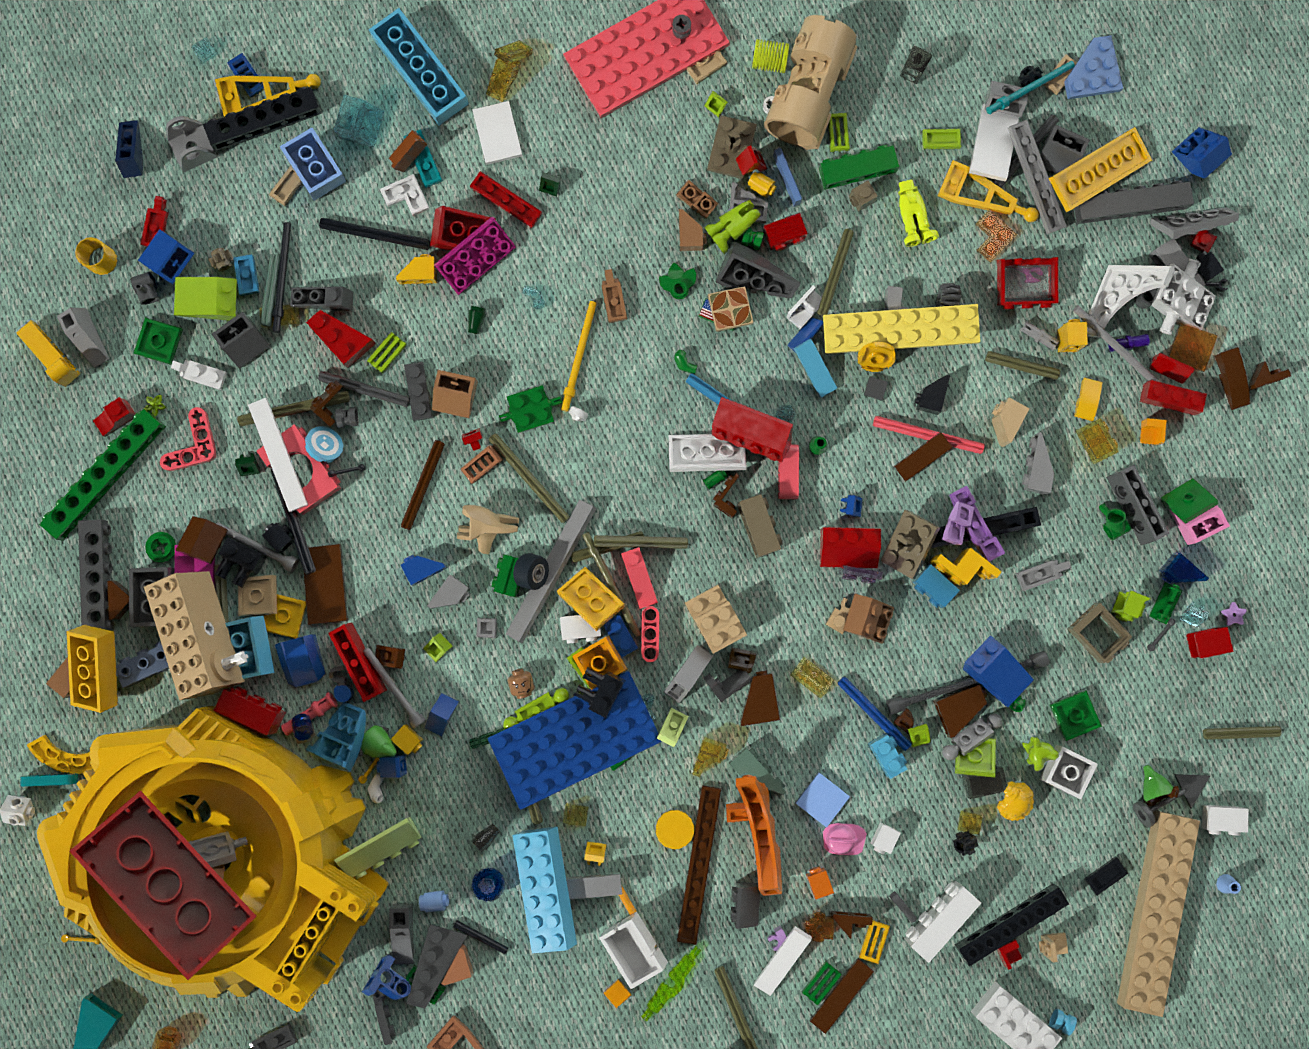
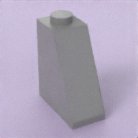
(688, 673)

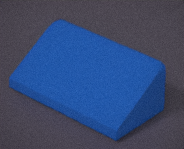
(807, 332)

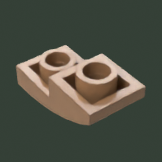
(696, 199)

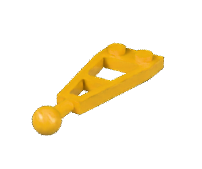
(230, 97)
(954, 181)

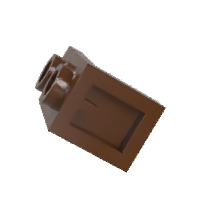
(320, 401)
(726, 507)

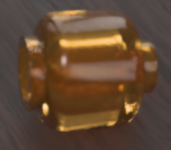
(167, 1038)

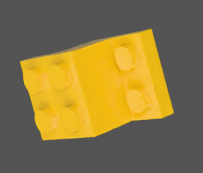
(965, 567)

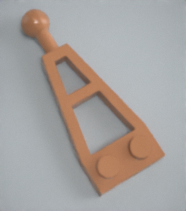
(451, 1033)

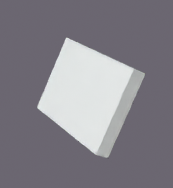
(497, 133)

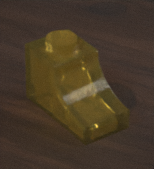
(502, 79)
(709, 752)

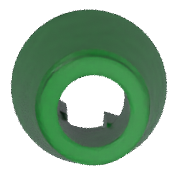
(814, 448)

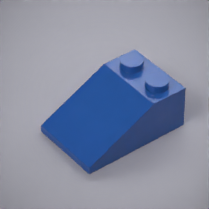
(998, 671)

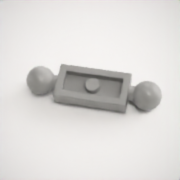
(972, 736)

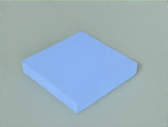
(822, 799)

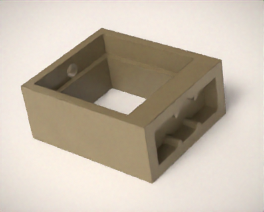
(1090, 614)

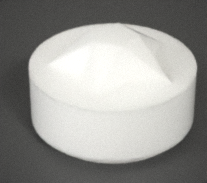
(578, 414)

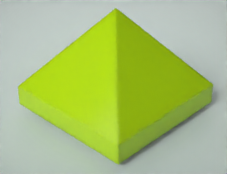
(715, 104)

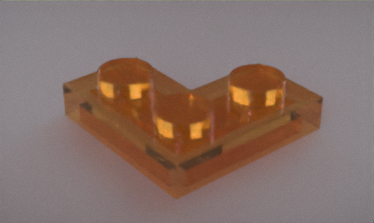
(999, 235)

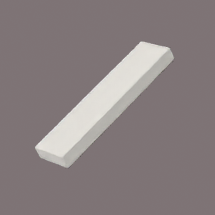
(782, 960)

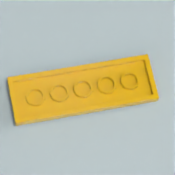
(1100, 169)

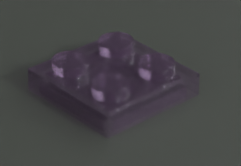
(853, 573)

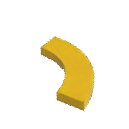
(58, 759)

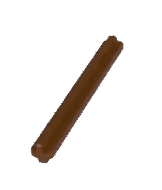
(422, 484)

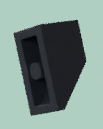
(932, 396)

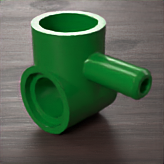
(1116, 522)

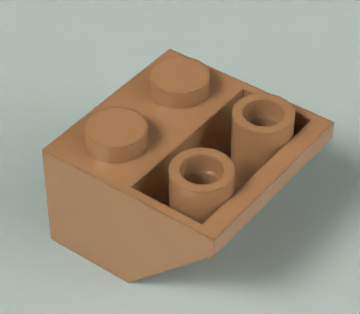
(454, 394)
(868, 618)

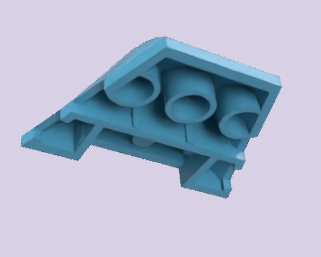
(342, 737)

